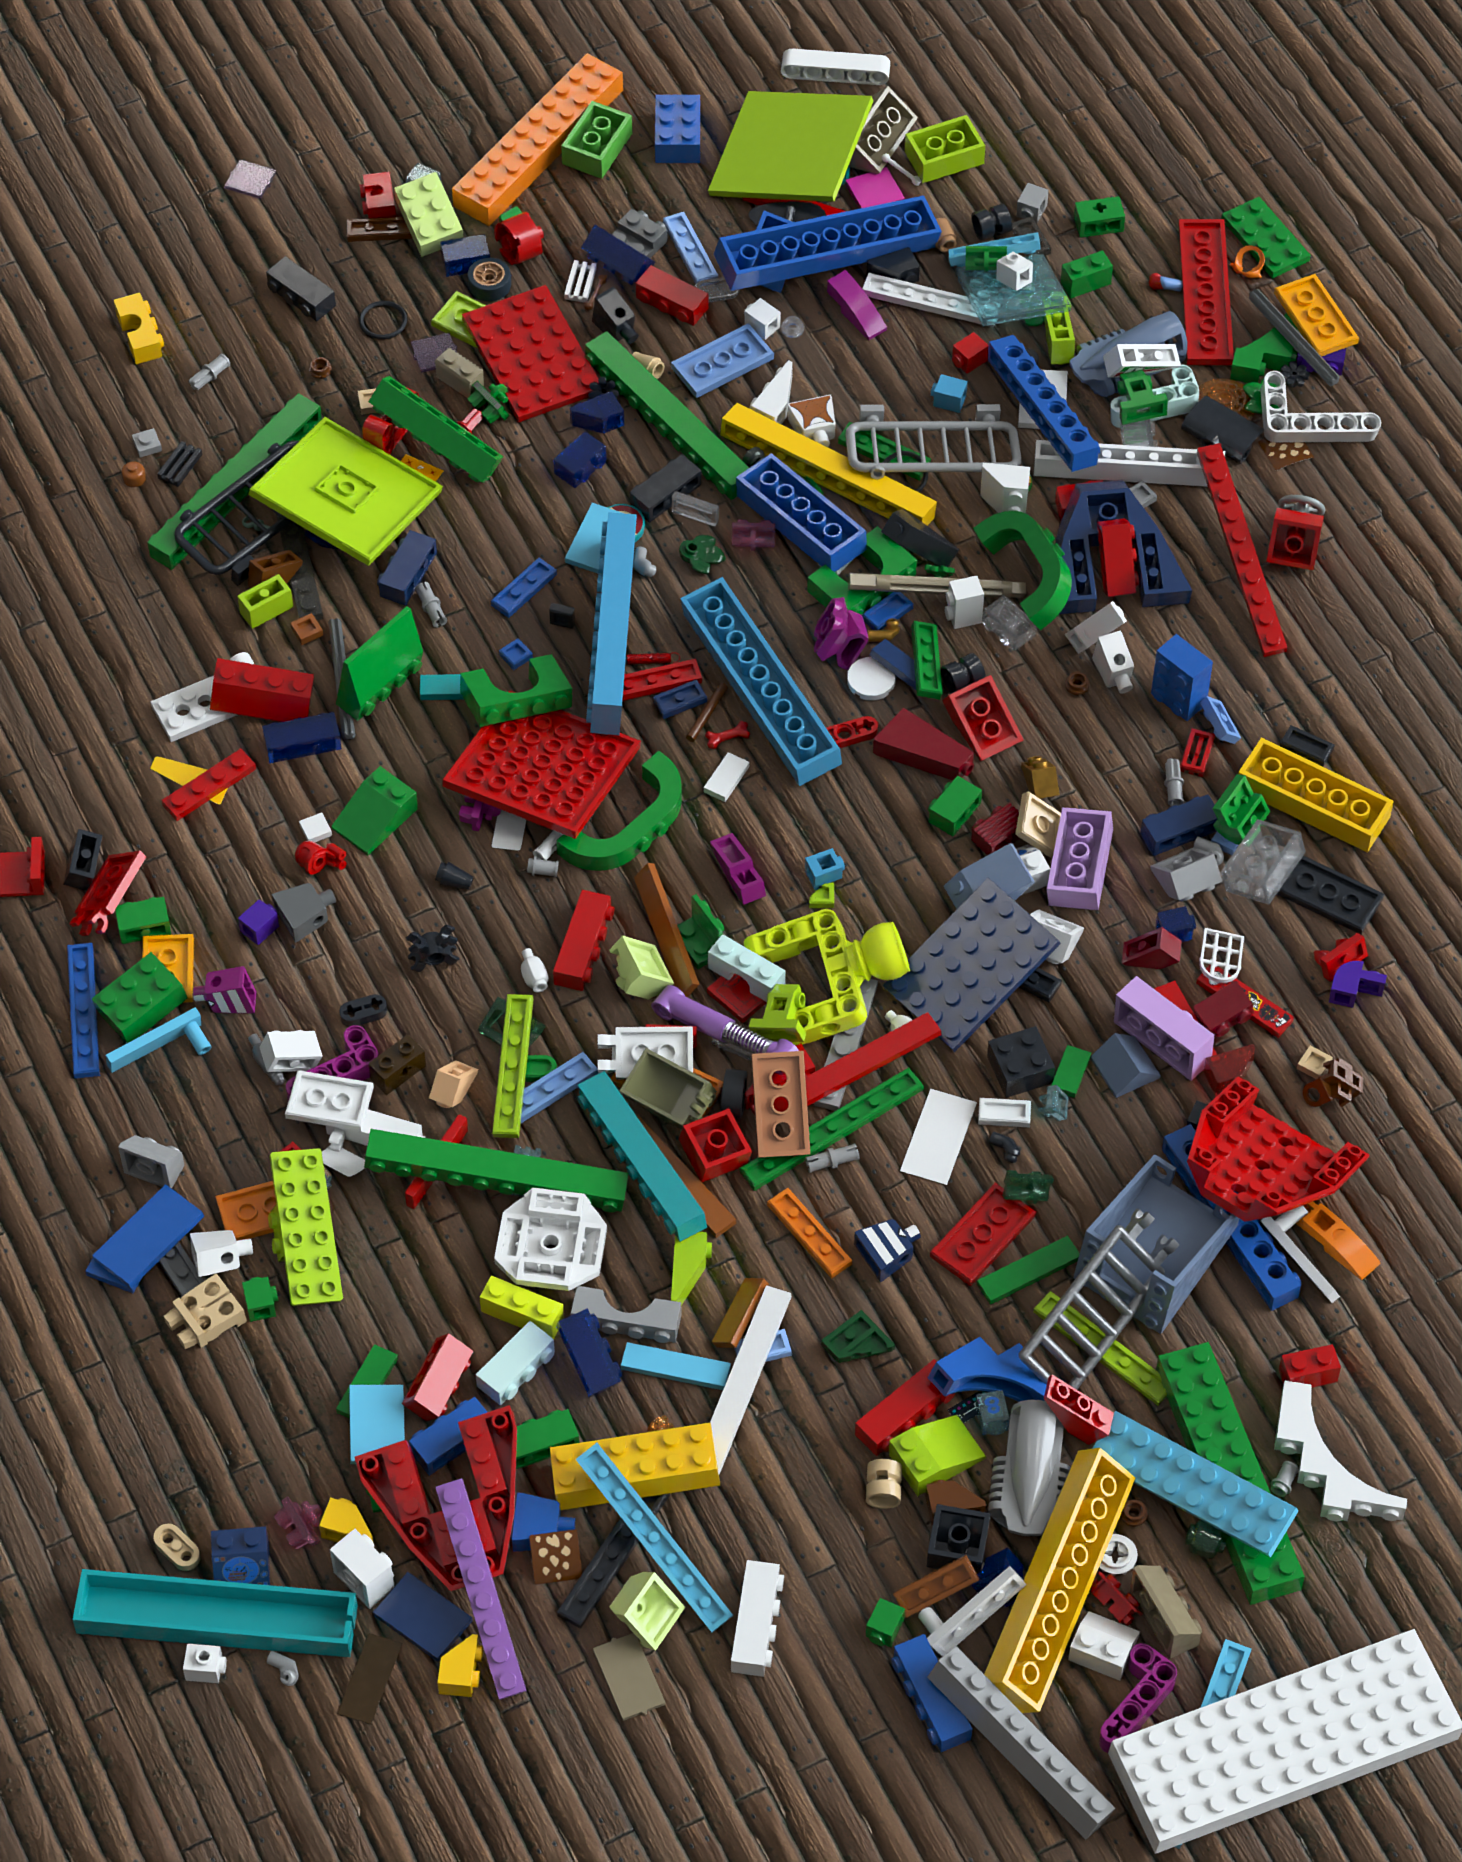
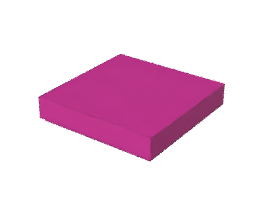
(874, 189)

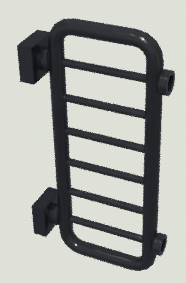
(240, 561)

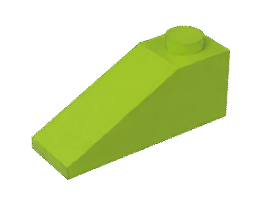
(1059, 338)
(689, 1264)

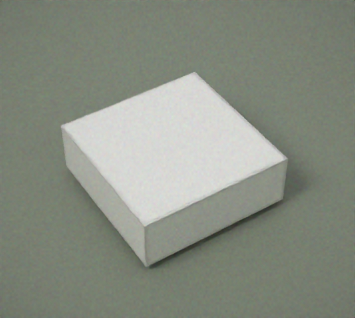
(315, 828)

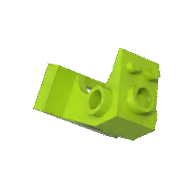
(781, 1023)

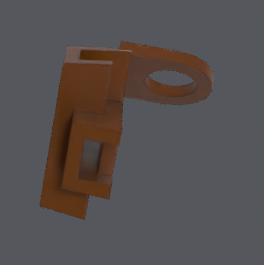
(1339, 1083)

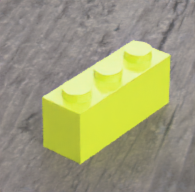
(520, 1306)

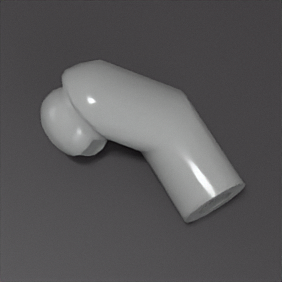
(641, 564)
(1211, 847)
(286, 1666)

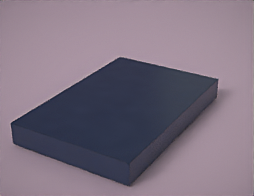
(422, 1616)

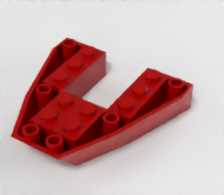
(396, 1487)

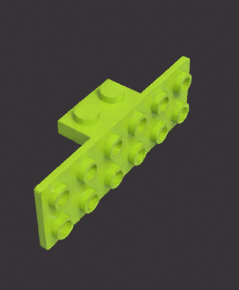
(304, 1227)

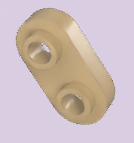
(178, 1548)

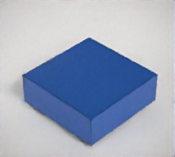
(515, 654)

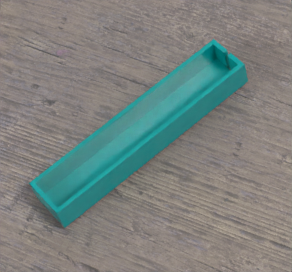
(215, 1613)

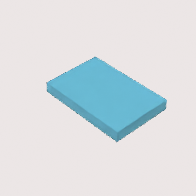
(586, 545)
(375, 1417)

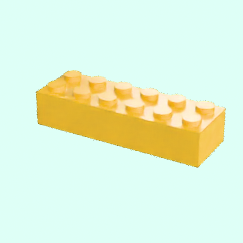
(1316, 795)
(649, 1461)

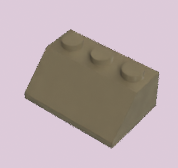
(1164, 1610)

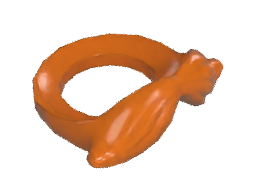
(1237, 265)

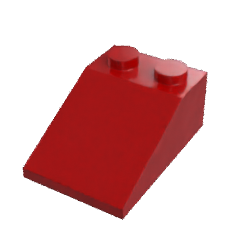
(983, 718)

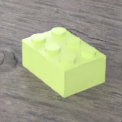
(428, 213)

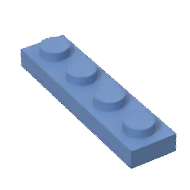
(556, 1085)

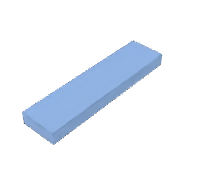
(689, 247)

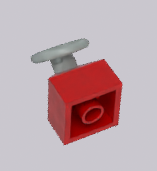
(1296, 532)

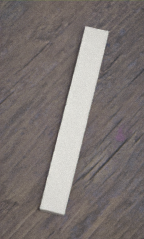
(747, 1369)

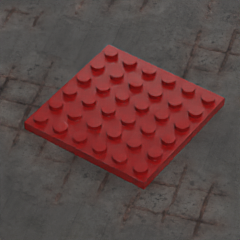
(542, 768)

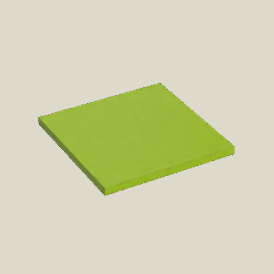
(791, 146)
(346, 491)

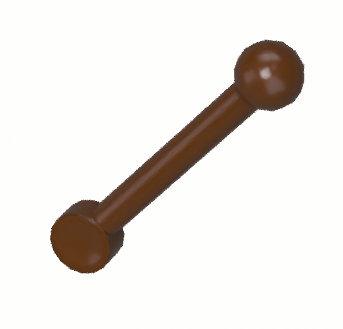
(602, 279)

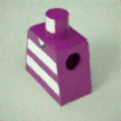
(228, 991)

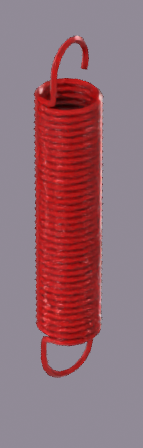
(650, 658)

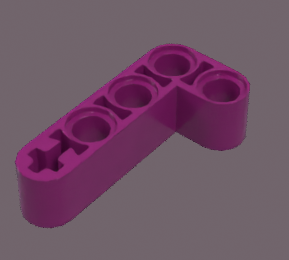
(350, 1061)
(1133, 1703)

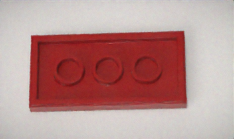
(982, 1235)

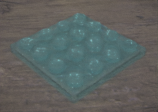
(1001, 304)

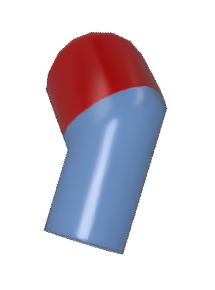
(1158, 282)

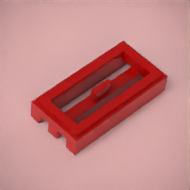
(1192, 767)

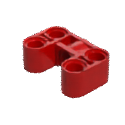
(383, 432)

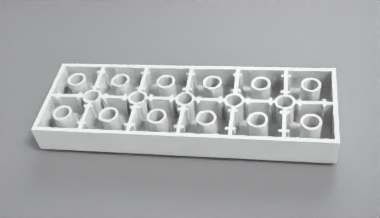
(1285, 1740)

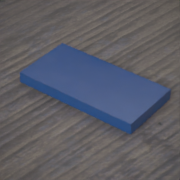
(148, 1236)

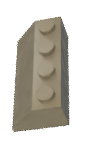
(882, 132)

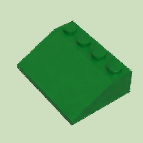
(380, 666)

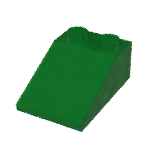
(375, 810)

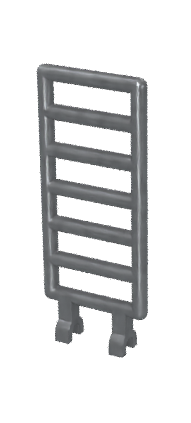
(1153, 1261)

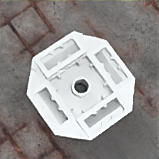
(551, 1219)

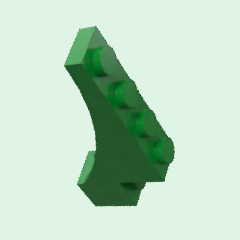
(1267, 352)

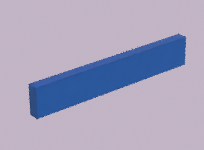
(83, 1011)

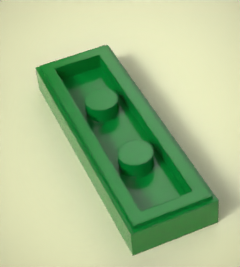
(372, 1372)

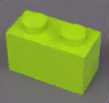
(265, 601)

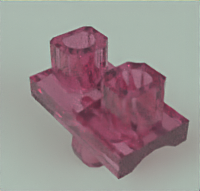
(753, 534)
(291, 1514)

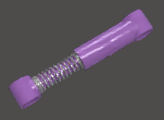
(674, 1004)

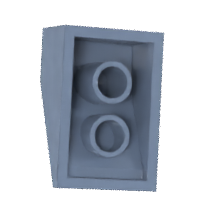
(1002, 867)

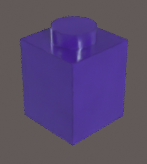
(258, 921)

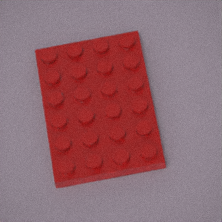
(531, 352)

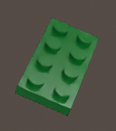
(1258, 226)

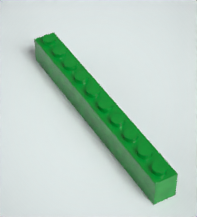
(666, 413)
(290, 424)
(491, 1168)

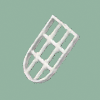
(1216, 948)

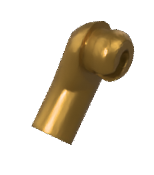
(887, 632)

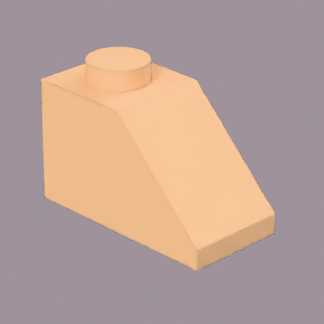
(452, 1083)

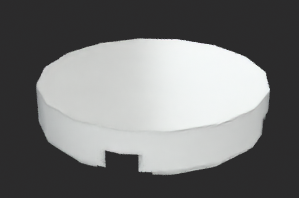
(870, 679)

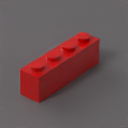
(583, 940)
(900, 1411)

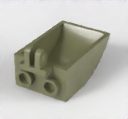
(668, 1090)

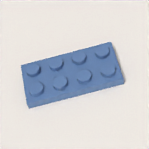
(722, 360)

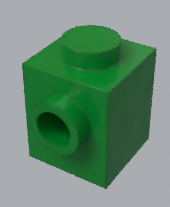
(260, 1298)

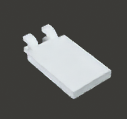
(630, 1043)

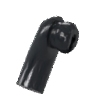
(1008, 1144)

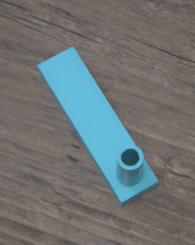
(184, 1024)

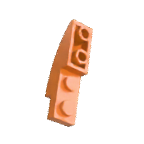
(1338, 1240)

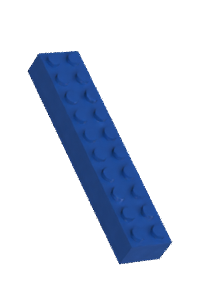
(826, 242)

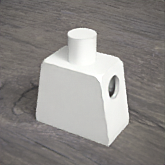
(1114, 661)
(217, 1251)

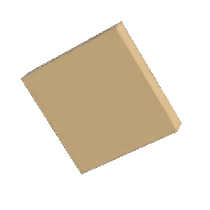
(1038, 823)

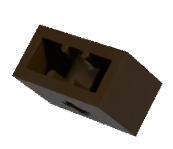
(397, 1064)

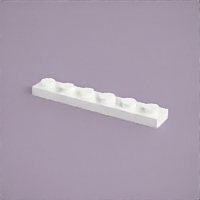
(920, 297)

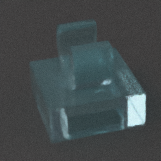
(1056, 1103)

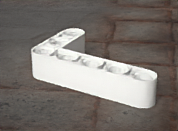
(1310, 421)

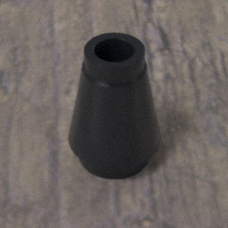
(453, 876)

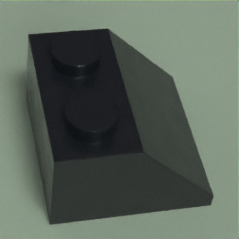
(958, 1534)

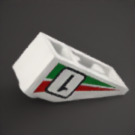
(1144, 357)

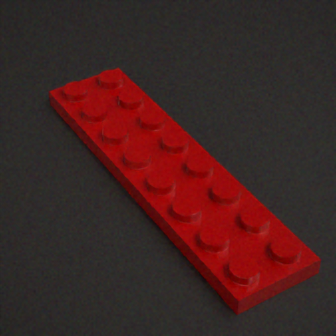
(1205, 292)

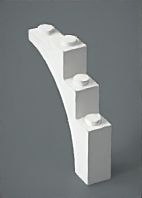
(1319, 1468)

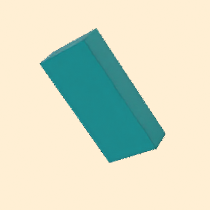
(440, 687)

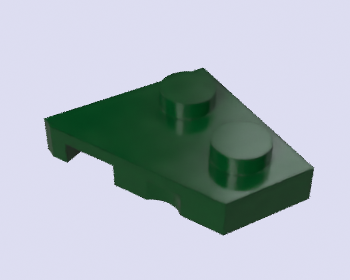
(857, 1339)

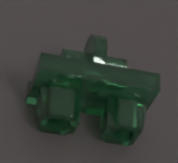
(1027, 1187)

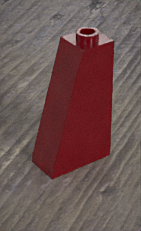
(922, 746)

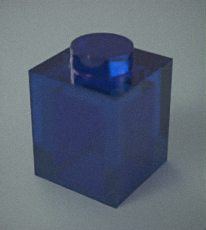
(1177, 922)

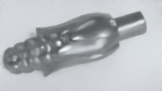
(276, 1077)

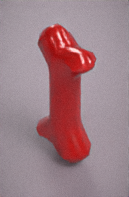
(738, 731)

